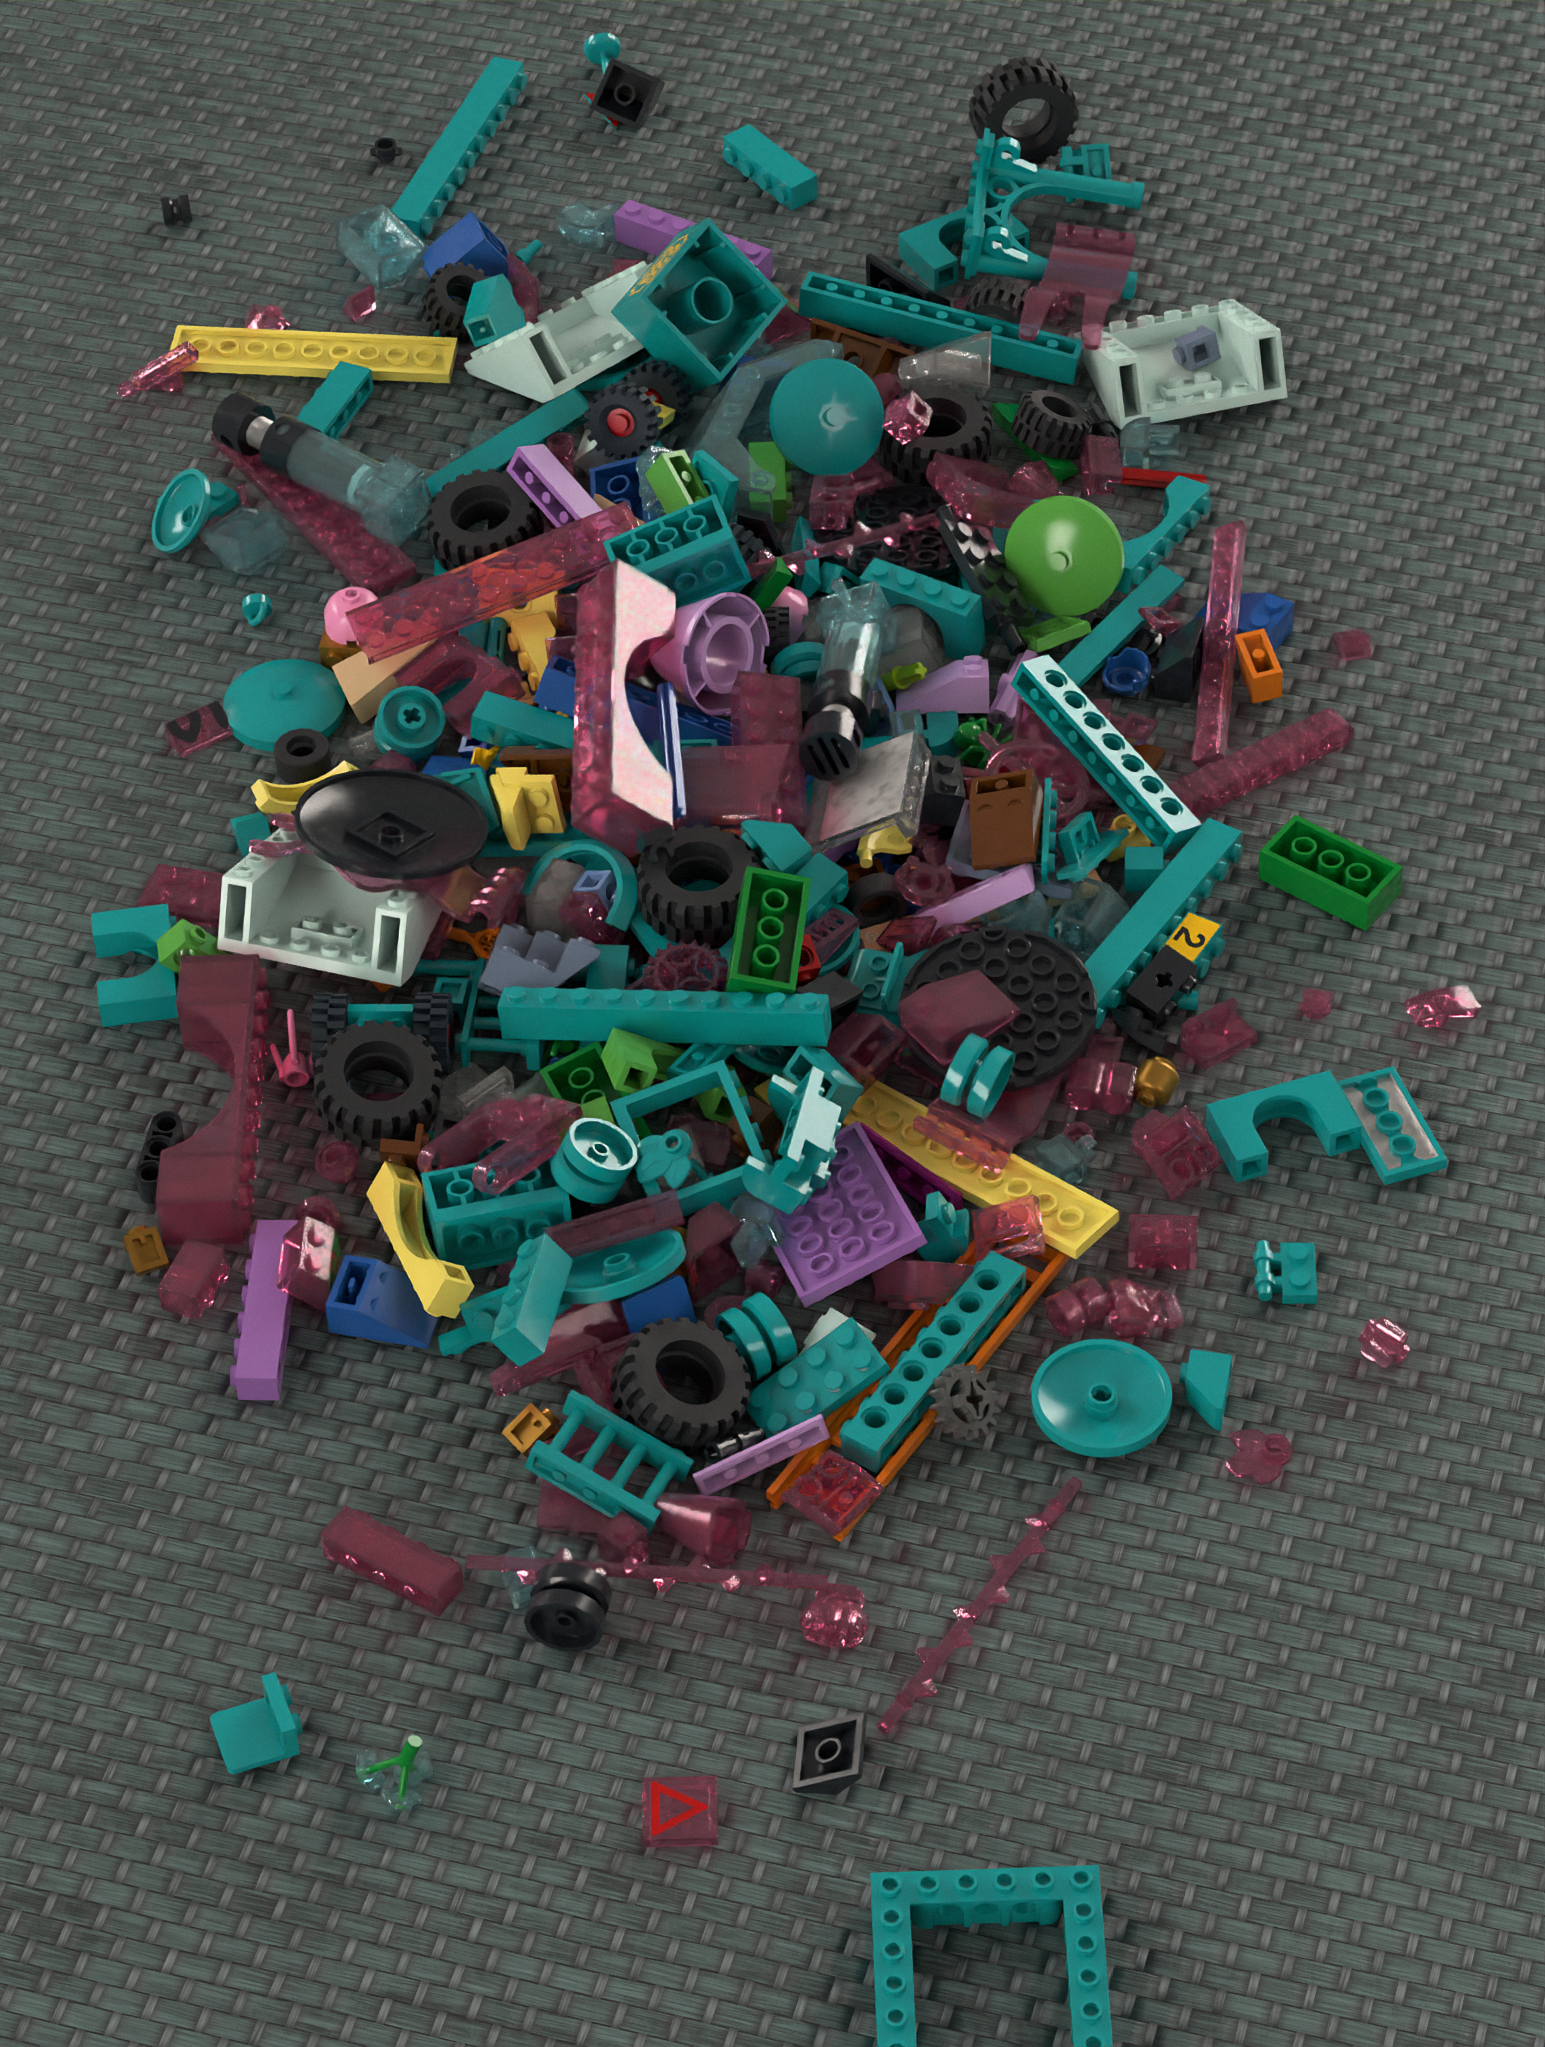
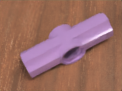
(1004, 705)

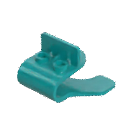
(881, 979)

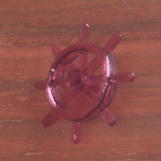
(1048, 762)

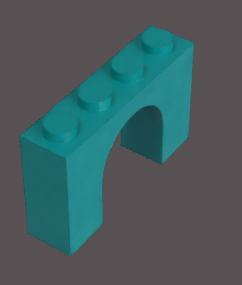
(926, 251)
(954, 609)
(140, 997)
(1310, 1099)

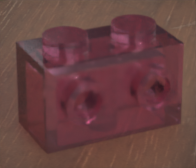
(1162, 1241)
(193, 1279)

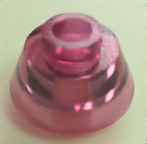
(337, 1162)
(320, 1210)

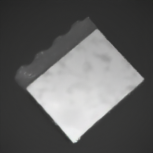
(878, 794)

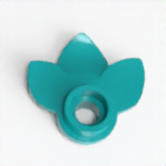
(662, 1160)

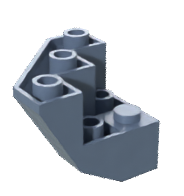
(534, 960)

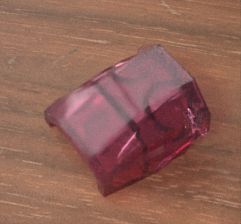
(1179, 1153)
(833, 1492)

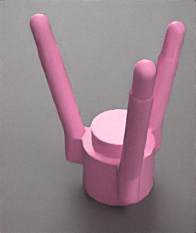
(295, 1068)

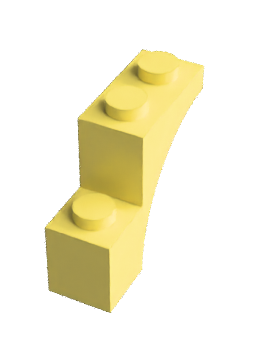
(284, 798)

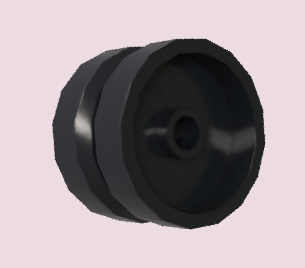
(568, 1607)

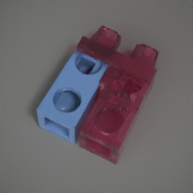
(590, 906)

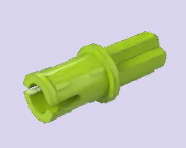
(902, 677)

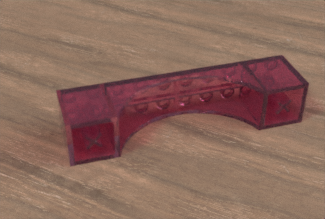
(615, 777)
(208, 1177)

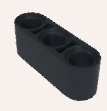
(163, 1133)

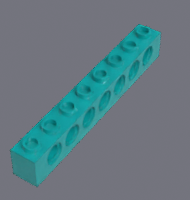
(1105, 754)
(948, 1341)

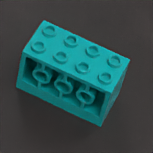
(685, 551)
(486, 1228)

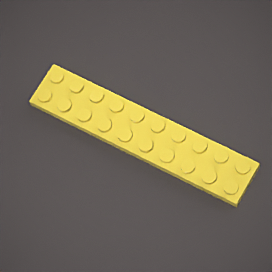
(318, 353)
(1068, 1215)

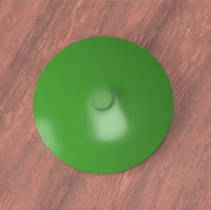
(1065, 555)

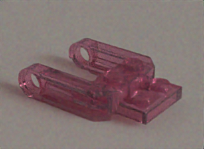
(527, 1127)
(593, 1369)

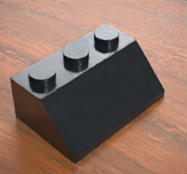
(890, 278)

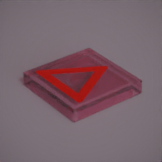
(679, 1811)

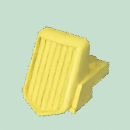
(526, 804)

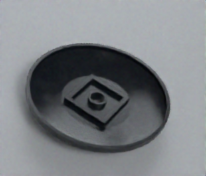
(391, 824)

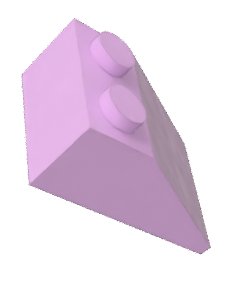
(955, 687)

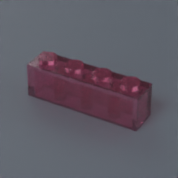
(392, 1560)

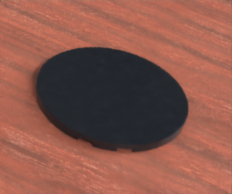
(918, 550)
(1038, 977)

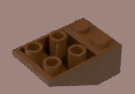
(1005, 819)

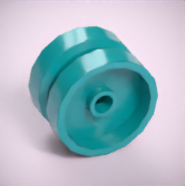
(798, 661)
(409, 723)
(977, 1076)
(593, 1160)
(758, 1334)

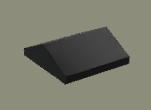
(830, 1755)

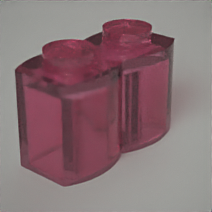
(1101, 1086)

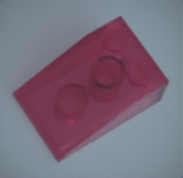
(951, 1009)

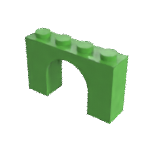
(637, 1060)

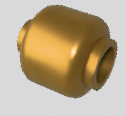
(1155, 1082)

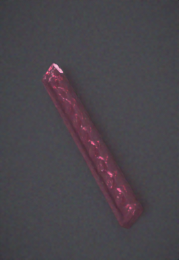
(1219, 644)

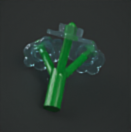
(409, 1768)

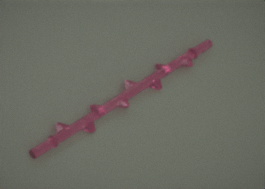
(845, 546)
(661, 1575)
(968, 1614)

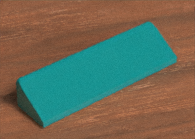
(811, 579)

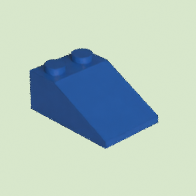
(1261, 612)

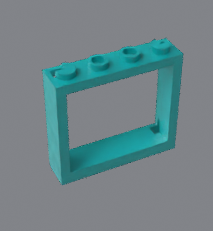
(677, 1089)

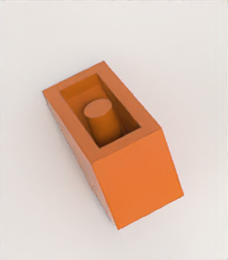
(1259, 666)

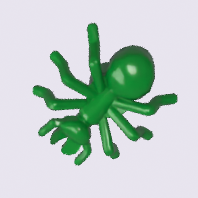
(974, 751)

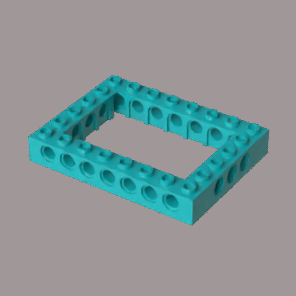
(989, 1897)

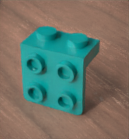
(259, 1729)

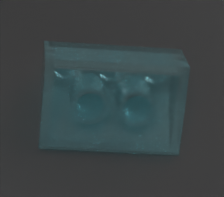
(379, 245)

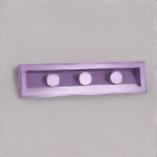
(982, 896)
(761, 1455)

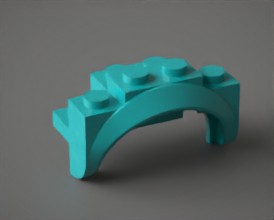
(805, 1145)

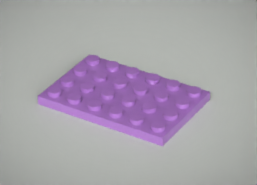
(848, 1225)

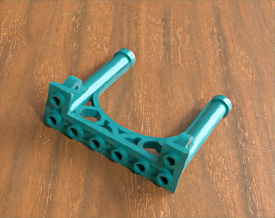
(1024, 180)

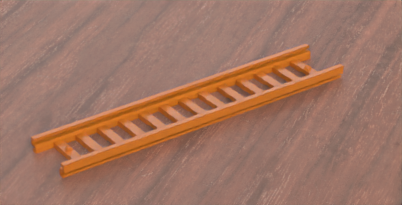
(902, 1341)

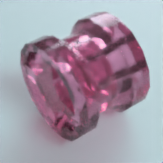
(765, 1278)

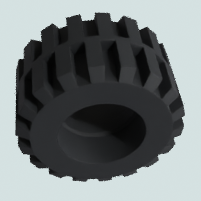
(997, 298)
(437, 305)
(1051, 424)

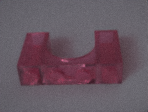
(976, 490)
(455, 659)

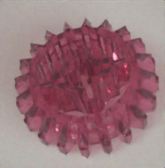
(683, 966)

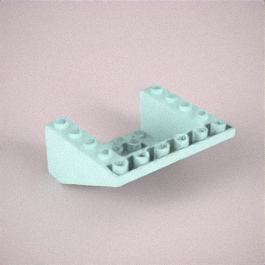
(563, 345)
(1142, 379)
(313, 918)

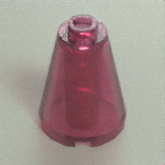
(706, 1524)

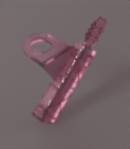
(162, 372)

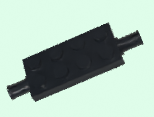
(988, 577)

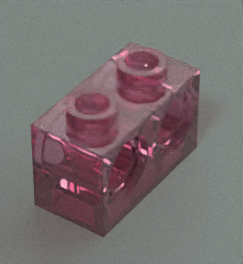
(831, 502)

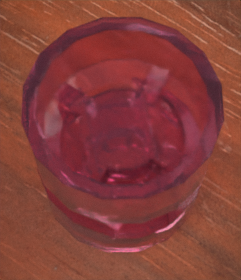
(1078, 1305)

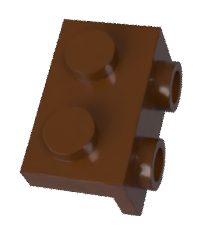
(404, 1152)

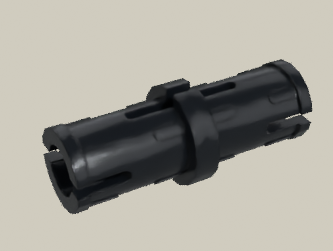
(733, 1443)

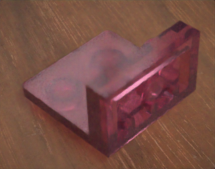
(525, 288)

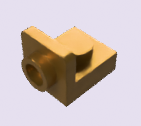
(145, 1250)
(531, 1426)

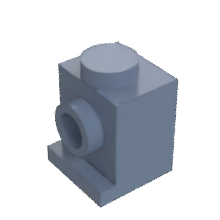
(1196, 348)

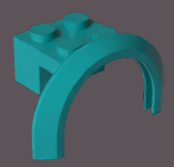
(596, 857)

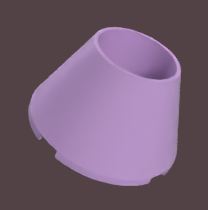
(710, 647)

